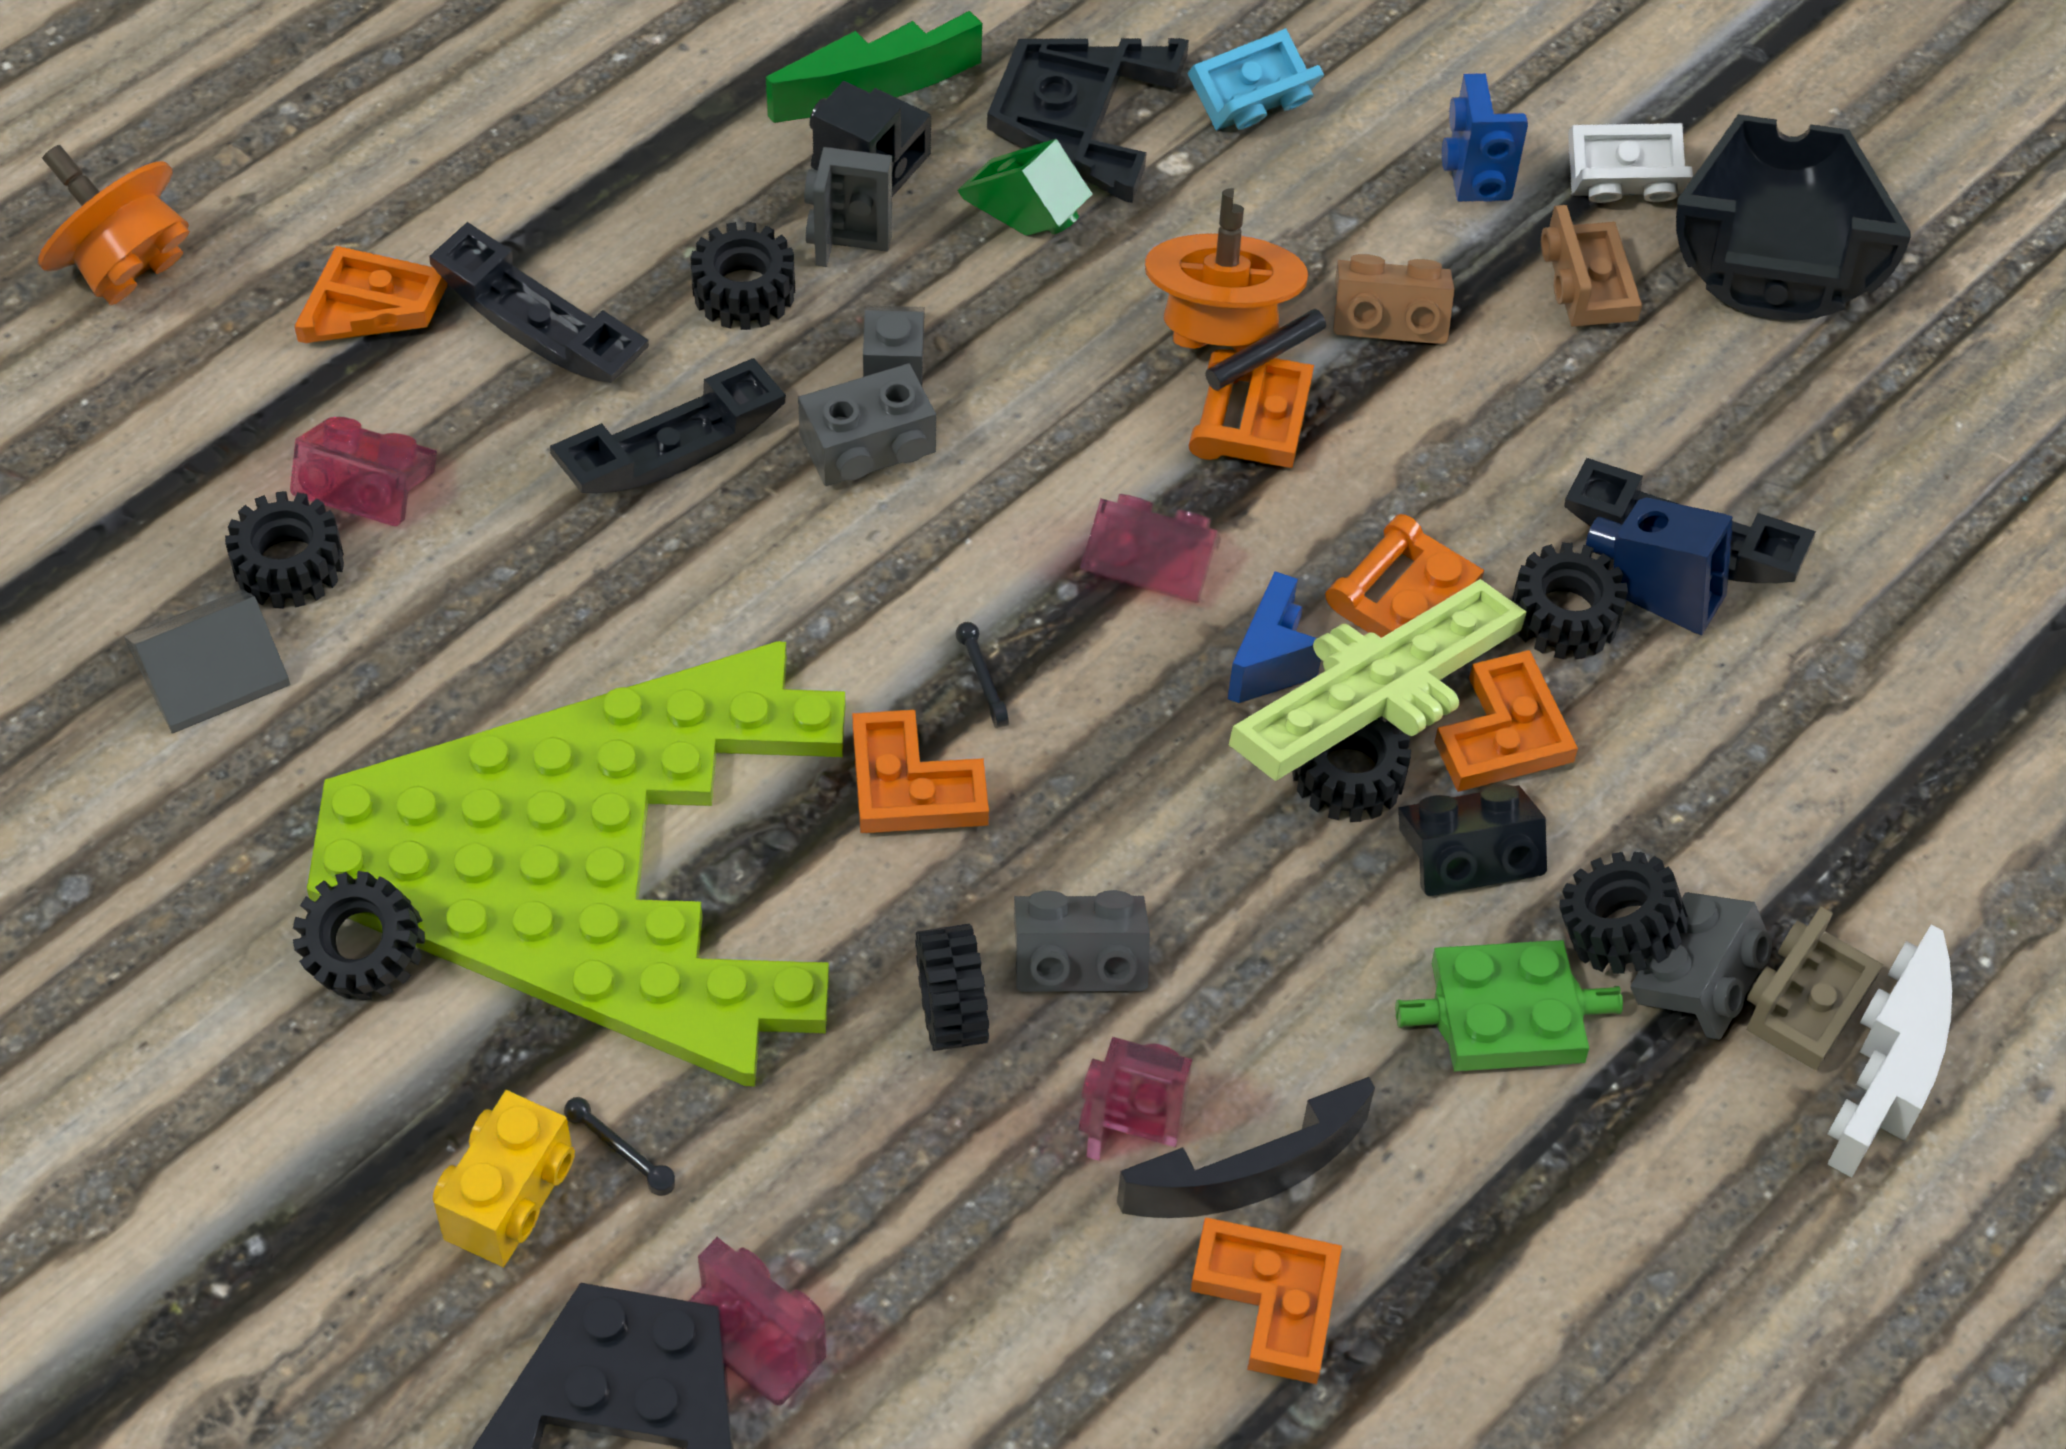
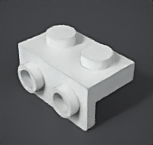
(1628, 161)

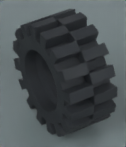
(745, 299)
(279, 523)
(1573, 574)
(1359, 790)
(327, 915)
(1631, 936)
(952, 987)

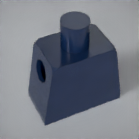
(1670, 559)

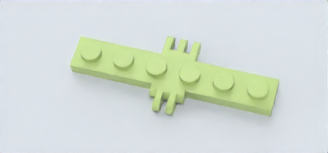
(1378, 678)

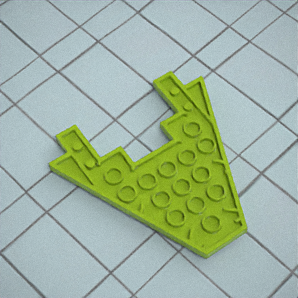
(534, 847)

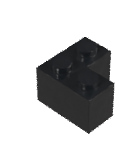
(872, 124)

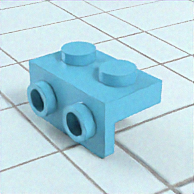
(1253, 79)

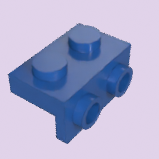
(1483, 144)

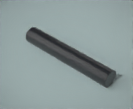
(1265, 349)

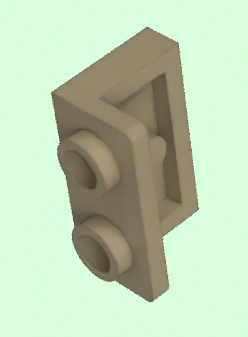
(1812, 992)

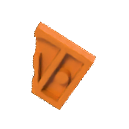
(368, 296)

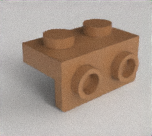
(1590, 271)
(1393, 299)

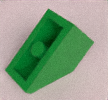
(1029, 189)

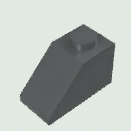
(893, 338)

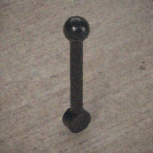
(968, 634)
(659, 1178)

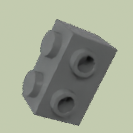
(867, 424)

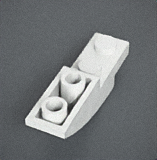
(1903, 1050)

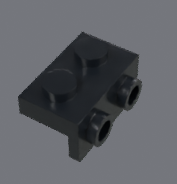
(1475, 838)

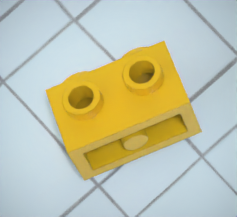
(503, 1178)

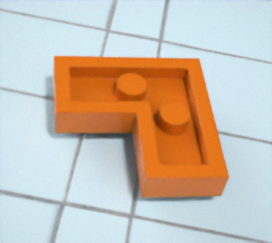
(1520, 727)
(909, 794)
(1289, 1282)

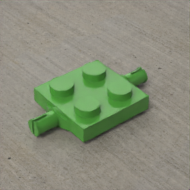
(1509, 1005)

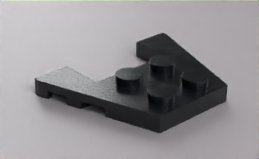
(1063, 94)
(625, 1371)

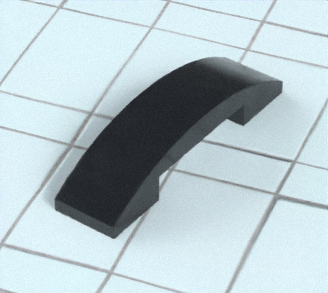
(530, 312)
(675, 440)
(1758, 554)
(1174, 1189)

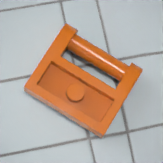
(1270, 415)
(1427, 582)

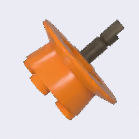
(115, 229)
(1224, 283)

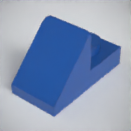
(1272, 649)

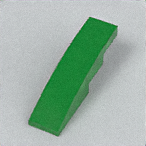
(893, 63)

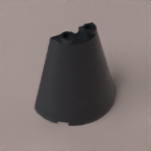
(1789, 221)

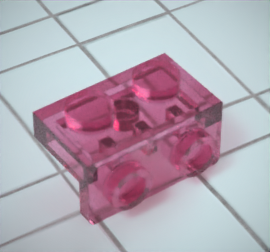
(359, 469)
(1149, 548)
(1135, 1092)
(768, 1334)

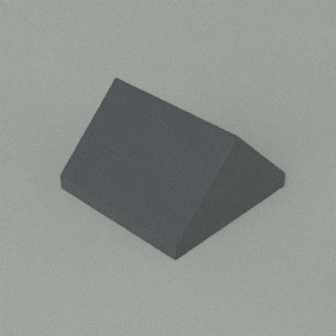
(208, 660)

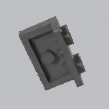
(849, 202)
(1081, 942)
(1712, 964)

